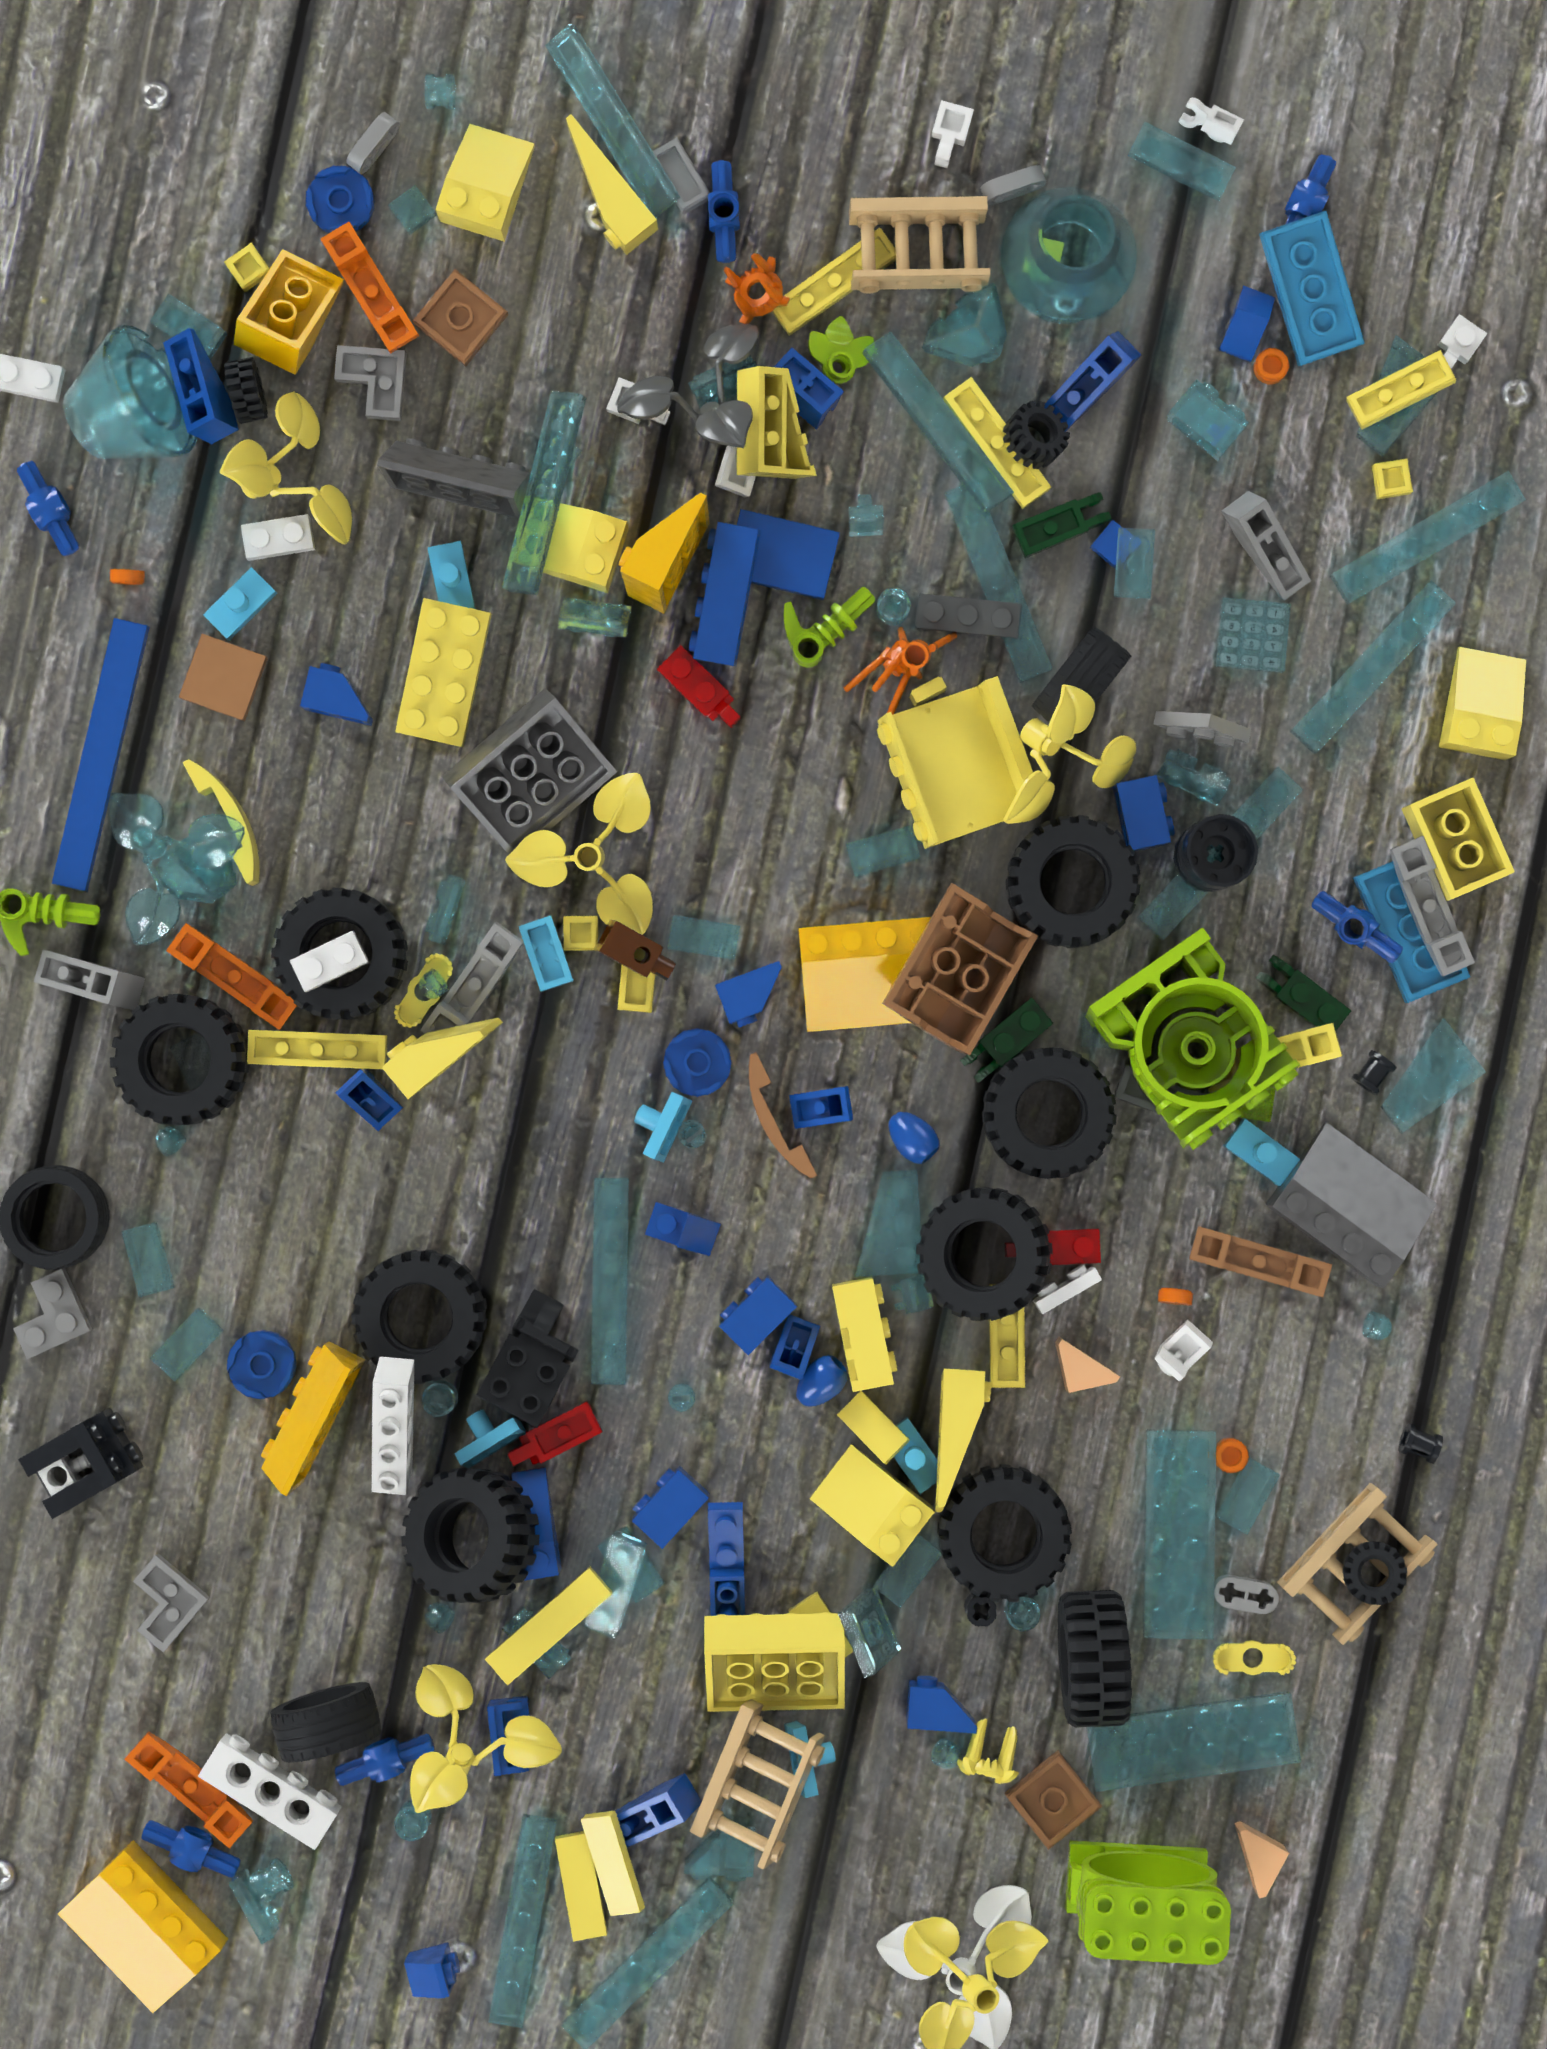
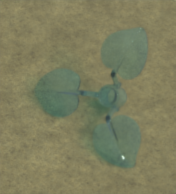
(135, 827)

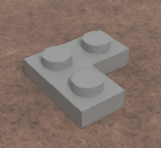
(381, 372)
(1202, 726)
(61, 1319)
(177, 1599)

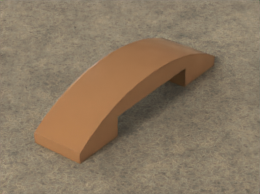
(796, 1156)
(1260, 1261)

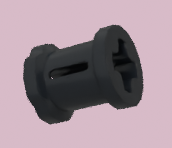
(1374, 1072)
(1420, 1443)
(980, 1619)

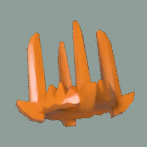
(770, 281)

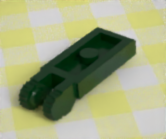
(1058, 525)
(1304, 996)
(1010, 1037)

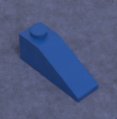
(1093, 378)
(200, 392)
(537, 1488)
(658, 1810)

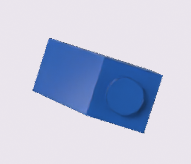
(333, 695)
(748, 993)
(936, 1708)

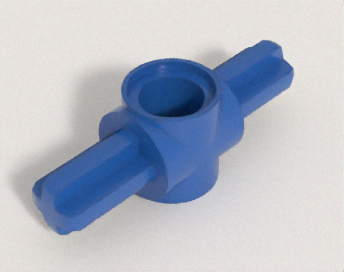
(1310, 194)
(723, 196)
(48, 508)
(1371, 937)
(384, 1759)
(191, 1849)

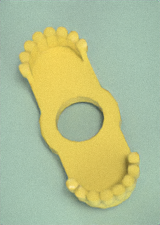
(411, 1009)
(1275, 1658)

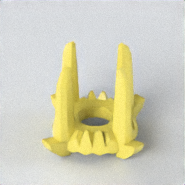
(1000, 1769)

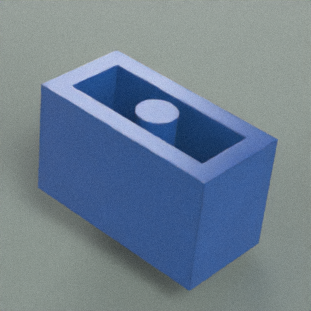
(1143, 813)
(757, 1314)
(669, 1506)

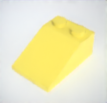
(484, 182)
(585, 547)
(1484, 704)
(421, 1060)
(872, 1505)

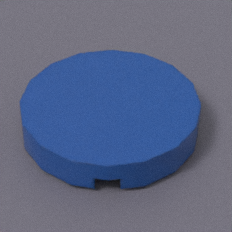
(339, 197)
(697, 1062)
(261, 1364)

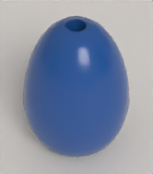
(913, 1137)
(821, 1381)

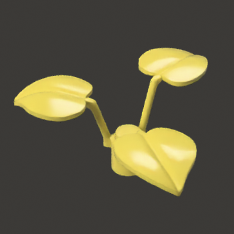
(258, 477)
(1069, 718)
(542, 856)
(443, 1780)
(929, 1945)

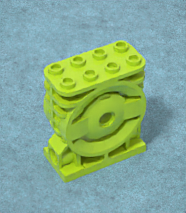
(1261, 1062)
(1147, 1903)

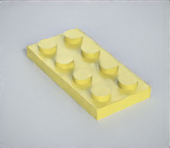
(443, 672)

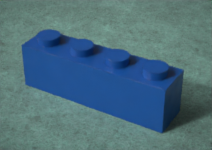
(726, 593)

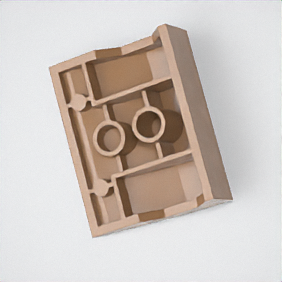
(959, 970)

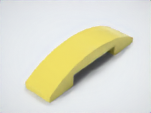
(247, 856)
(1305, 1046)

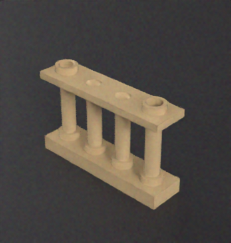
(934, 213)
(1322, 1555)
(724, 1786)

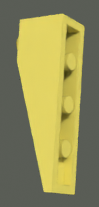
(621, 210)
(960, 1408)

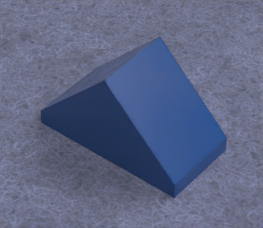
(1247, 323)
(369, 1098)
(794, 1347)

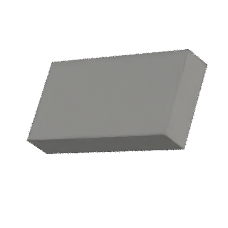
(682, 175)

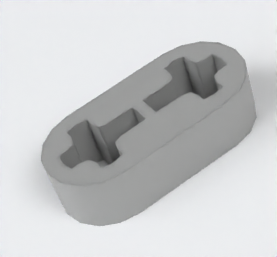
(372, 143)
(1013, 185)
(1244, 1602)

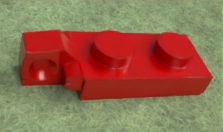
(698, 686)
(1070, 1246)
(557, 1435)

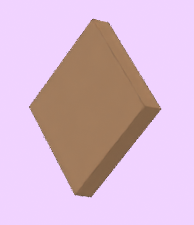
(460, 317)
(223, 677)
(1053, 1799)

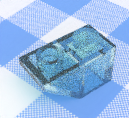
(721, 1856)

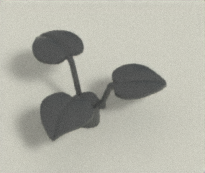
(718, 422)

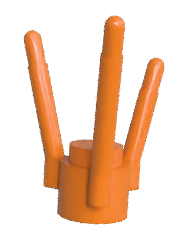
(918, 652)
(893, 665)

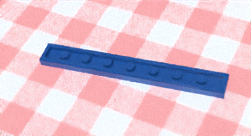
(100, 754)

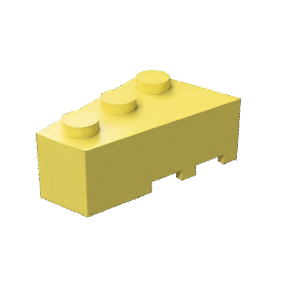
(774, 437)
(864, 1333)

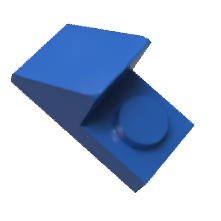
(821, 1107)
(682, 1229)

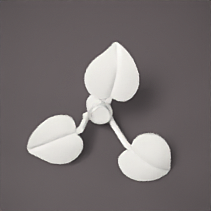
(992, 1908)

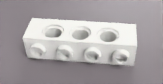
(392, 1425)
(250, 1790)

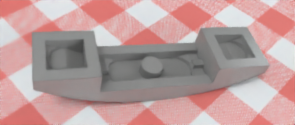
(1429, 907)
(476, 981)

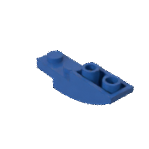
(726, 1558)

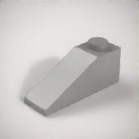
(1266, 543)
(89, 980)

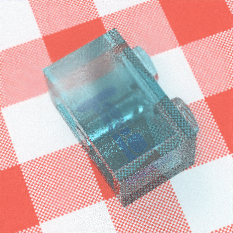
(1207, 419)

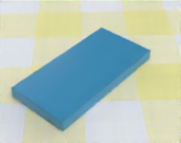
(1311, 288)
(1414, 968)

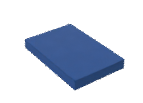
(791, 554)

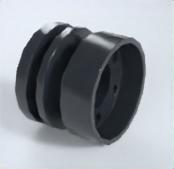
(1234, 855)

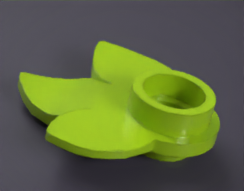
(840, 347)

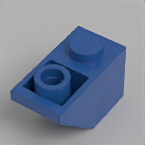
(432, 1971)

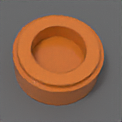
(1271, 366)
(127, 576)
(1175, 1296)
(1231, 1455)

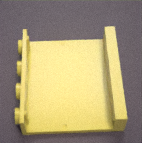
(956, 761)

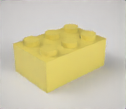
(1459, 838)

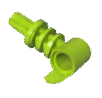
(832, 627)
(38, 908)

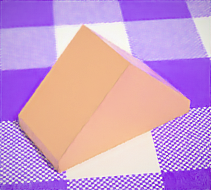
(1081, 1370)
(1262, 1856)

